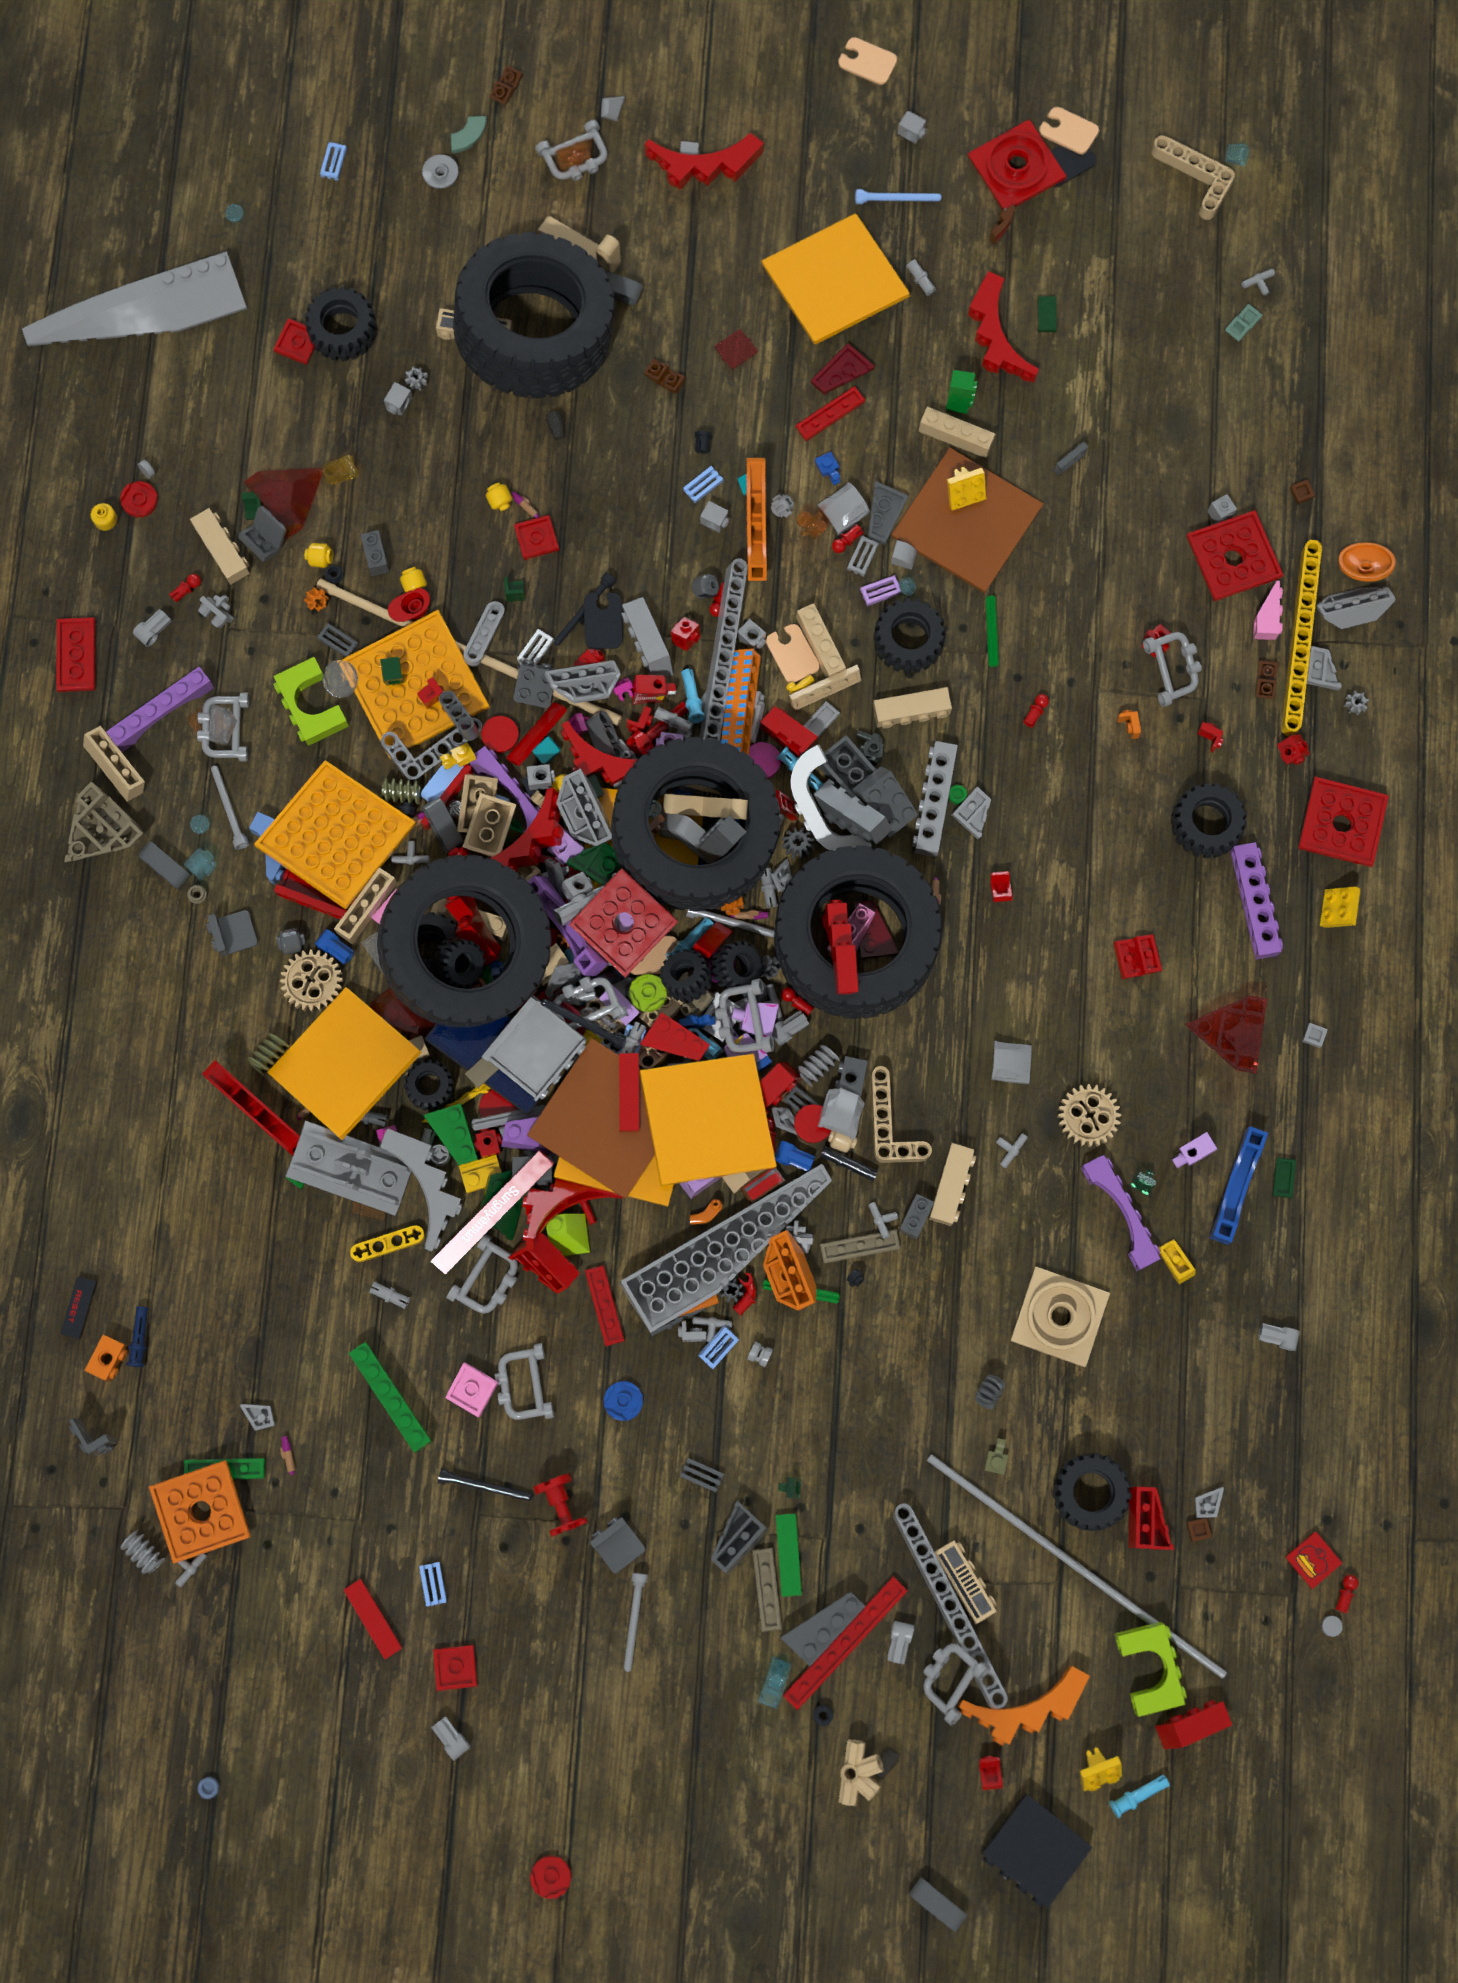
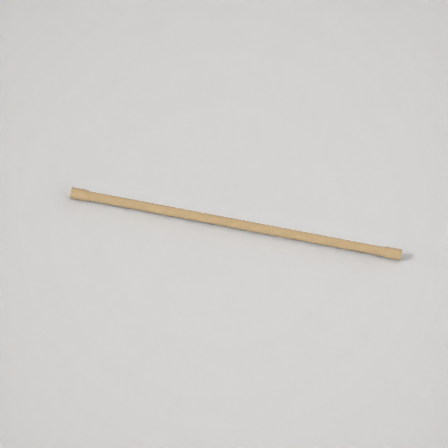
(332, 589)

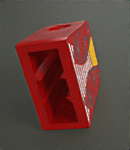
(650, 689)

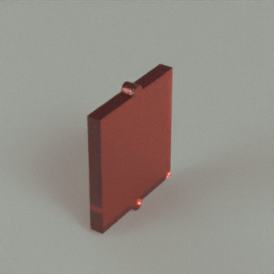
(736, 349)

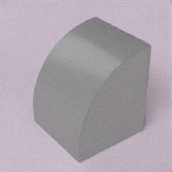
(904, 555)

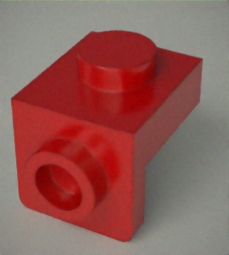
(590, 656)
(645, 720)
(1212, 733)
(1000, 886)
(990, 1773)

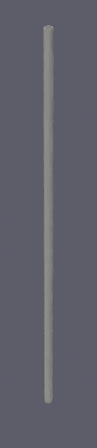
(1072, 1563)

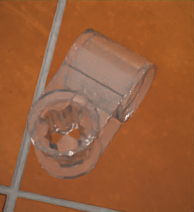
(604, 1022)

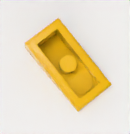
(1177, 1261)

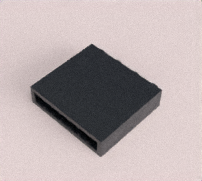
(1035, 1851)

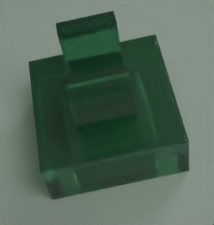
(1144, 1181)
(792, 1487)

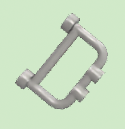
(591, 128)
(1150, 645)
(204, 718)
(587, 984)
(753, 989)
(499, 1296)
(505, 1397)
(933, 1672)

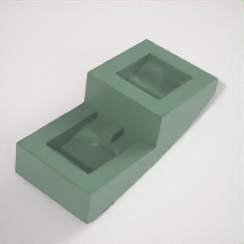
(1243, 323)

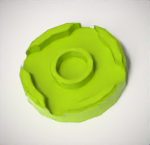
(647, 993)

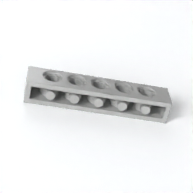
(946, 753)

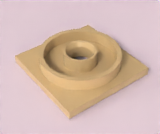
(1035, 1322)

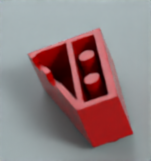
(788, 732)
(778, 1083)
(547, 1263)
(1146, 1521)
(1194, 1725)

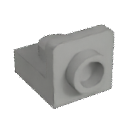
(694, 1335)

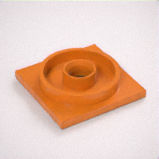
(186, 1534)

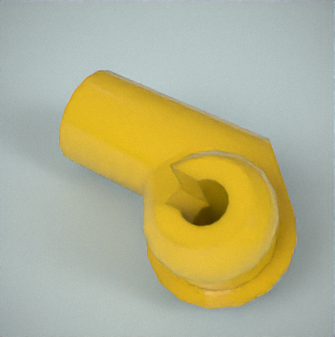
(807, 681)

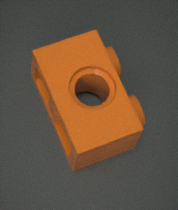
(96, 1364)

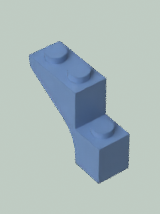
(274, 870)

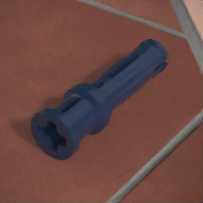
(141, 1312)

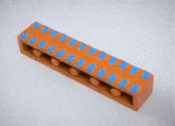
(741, 699)

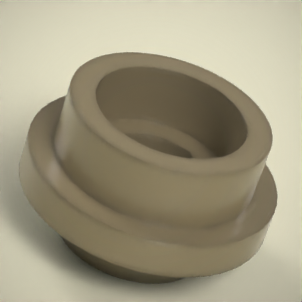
(194, 889)

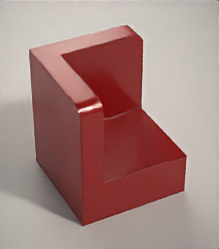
(430, 694)

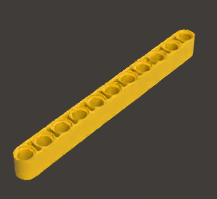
(1298, 645)

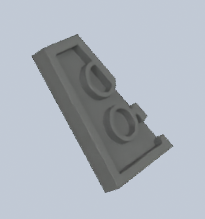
(885, 511)

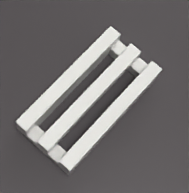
(544, 636)

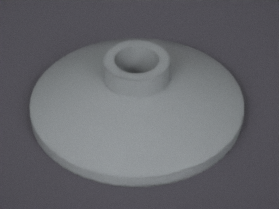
(440, 164)

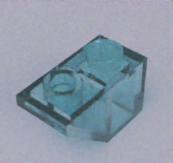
(774, 1682)

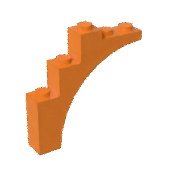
(756, 520)
(1058, 1700)

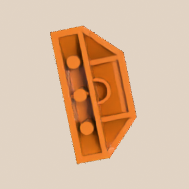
(789, 1272)

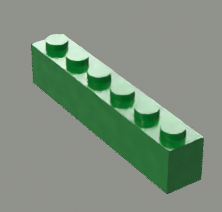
(390, 1397)

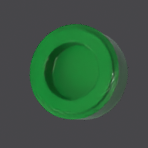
(957, 794)

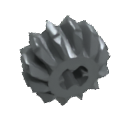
(803, 839)
(990, 1391)

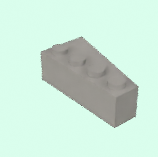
(647, 638)

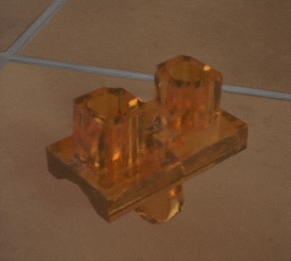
(573, 154)
(812, 524)

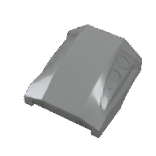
(844, 508)
(1011, 1062)
(841, 1112)

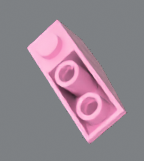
(1267, 621)
(860, 922)

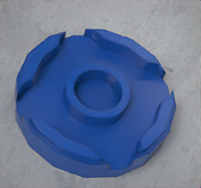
(623, 1401)

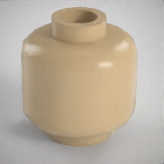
(841, 1142)

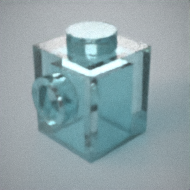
(200, 863)

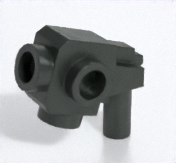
(872, 747)

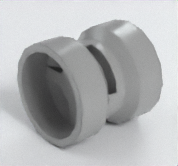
(440, 1155)
(764, 1355)

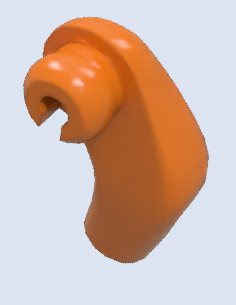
(708, 1214)

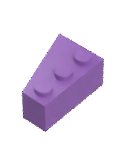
(516, 1136)

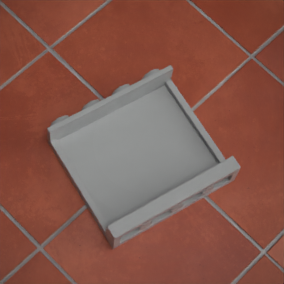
(535, 1048)

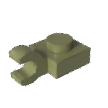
(996, 1460)

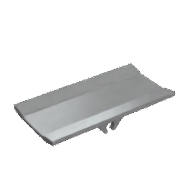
(349, 1168)

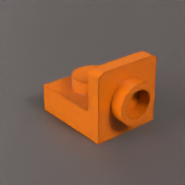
(1132, 722)

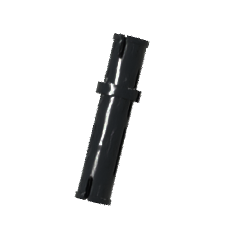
(853, 1165)

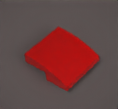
(1137, 956)

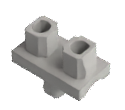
(209, 605)
(803, 1239)

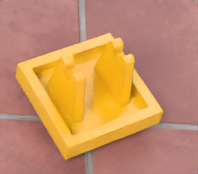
(966, 488)
(1340, 907)
(1100, 1771)

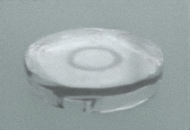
(340, 678)

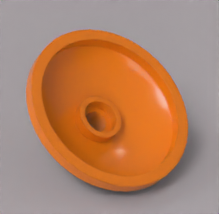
(1366, 562)

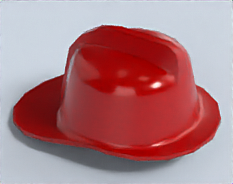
(409, 605)

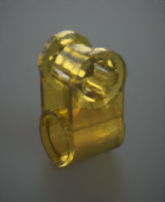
(341, 470)

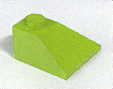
(569, 1234)

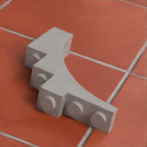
(413, 1155)

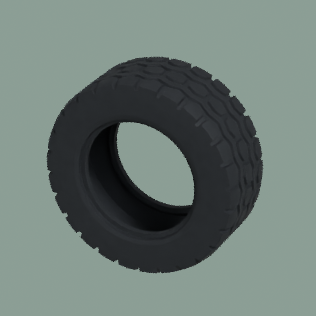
(538, 267)
(708, 765)
(870, 873)
(512, 900)

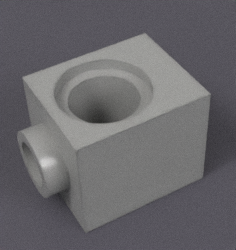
(912, 127)
(398, 399)
(1222, 509)
(714, 517)
(751, 628)
(534, 771)
(568, 886)

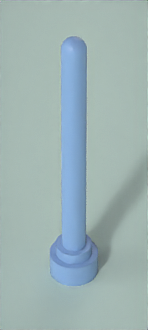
(862, 196)

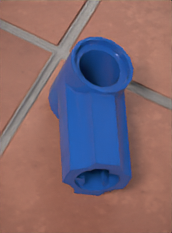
(330, 943)
(789, 1155)

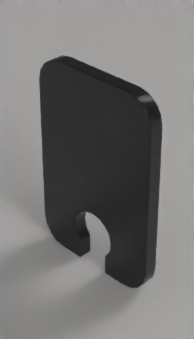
(1072, 162)
(604, 626)

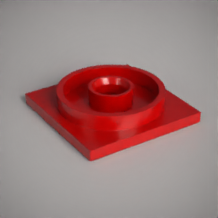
(1017, 185)
(1239, 534)
(1360, 806)
(623, 948)

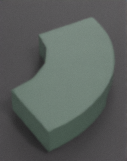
(469, 134)

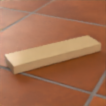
(825, 687)

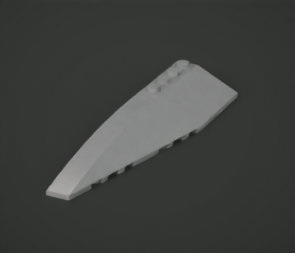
(154, 304)
(716, 1256)

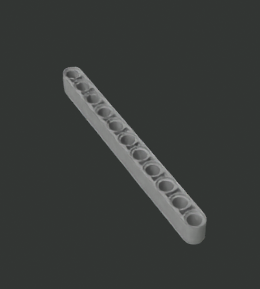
(721, 648)
(948, 1594)

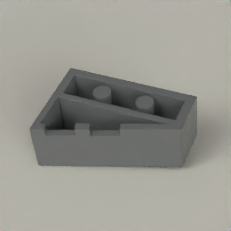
(738, 1539)

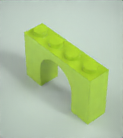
(291, 684)
(1168, 1691)

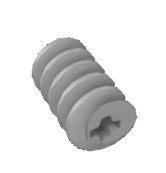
(817, 1064)
(142, 1553)

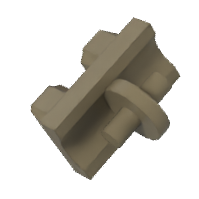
(697, 1006)

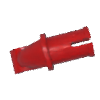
(748, 1298)

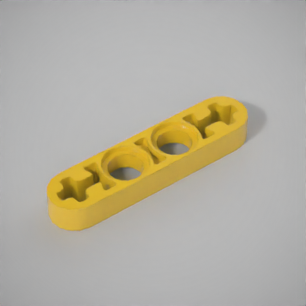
(387, 1242)

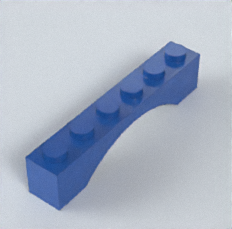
(1242, 1171)

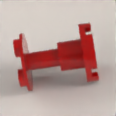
(557, 1497)

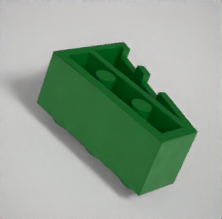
(961, 391)
(454, 1132)

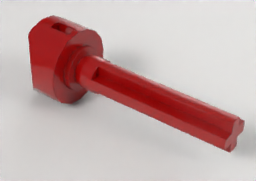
(644, 741)

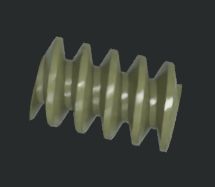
(401, 791)
(267, 1053)

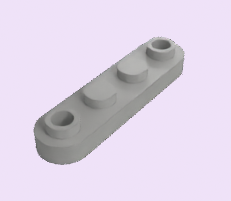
(483, 633)

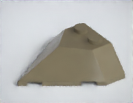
(99, 826)

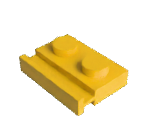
(476, 1173)

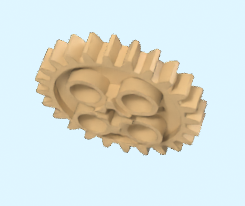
(327, 988)
(1074, 1124)

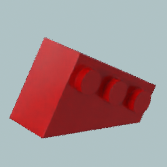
(674, 1038)

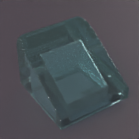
(1237, 154)

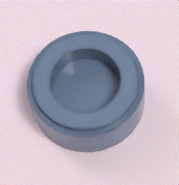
(208, 1787)

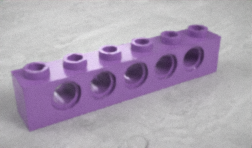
(1261, 947)

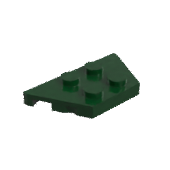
(597, 863)
(508, 1222)

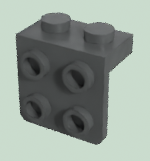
(264, 536)
(532, 684)
(232, 933)
(101, 1445)
(617, 1544)

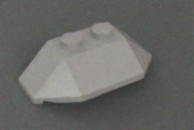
(1356, 606)
(585, 681)
(583, 810)

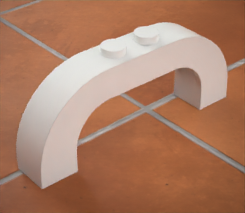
(807, 806)

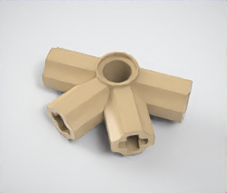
(864, 1769)

